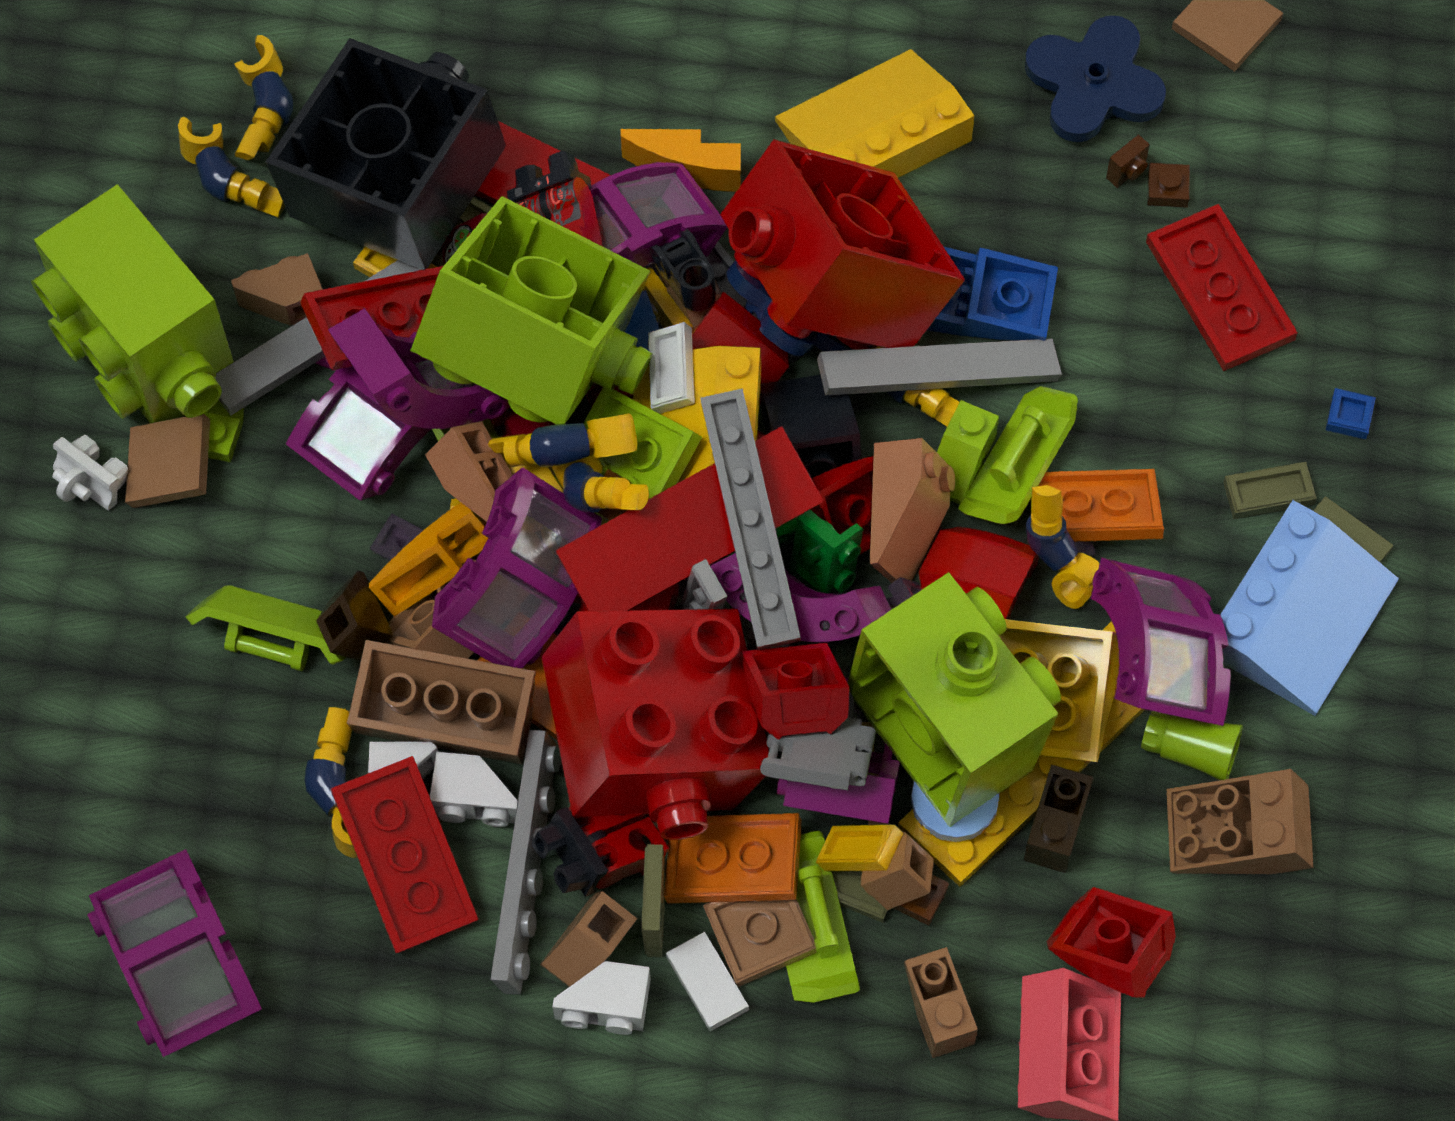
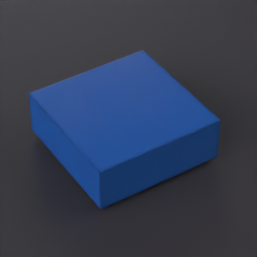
(1350, 413)

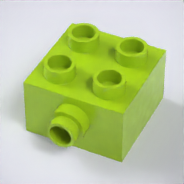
(132, 311)
(534, 315)
(953, 696)

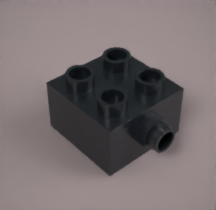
(388, 151)

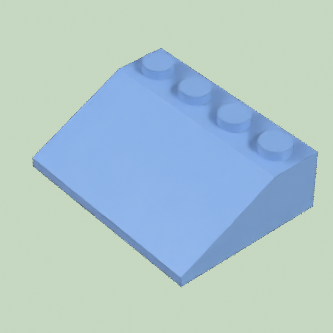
(1303, 608)

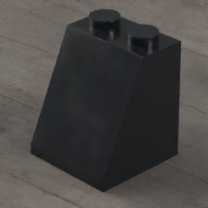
(815, 423)

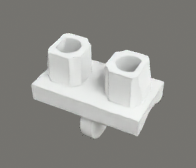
(83, 476)

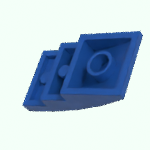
(999, 298)

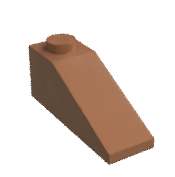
(469, 466)

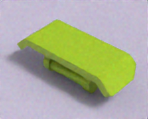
(1021, 456)
(267, 615)
(831, 969)

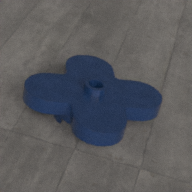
(1095, 78)
(758, 302)

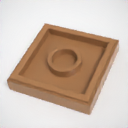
(1227, 27)
(167, 461)
(760, 936)

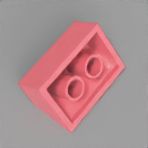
(1069, 1047)

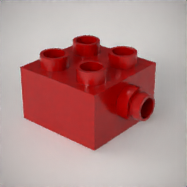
(839, 249)
(655, 715)

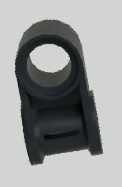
(685, 264)

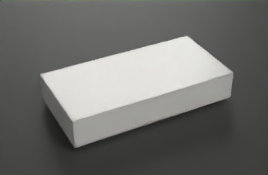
(671, 368)
(707, 981)

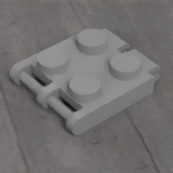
(822, 757)

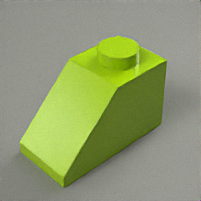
(967, 445)

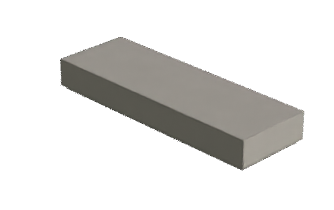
(703, 589)

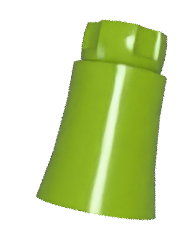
(1193, 743)

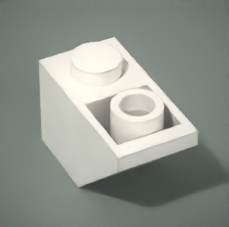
(469, 789)
(607, 996)

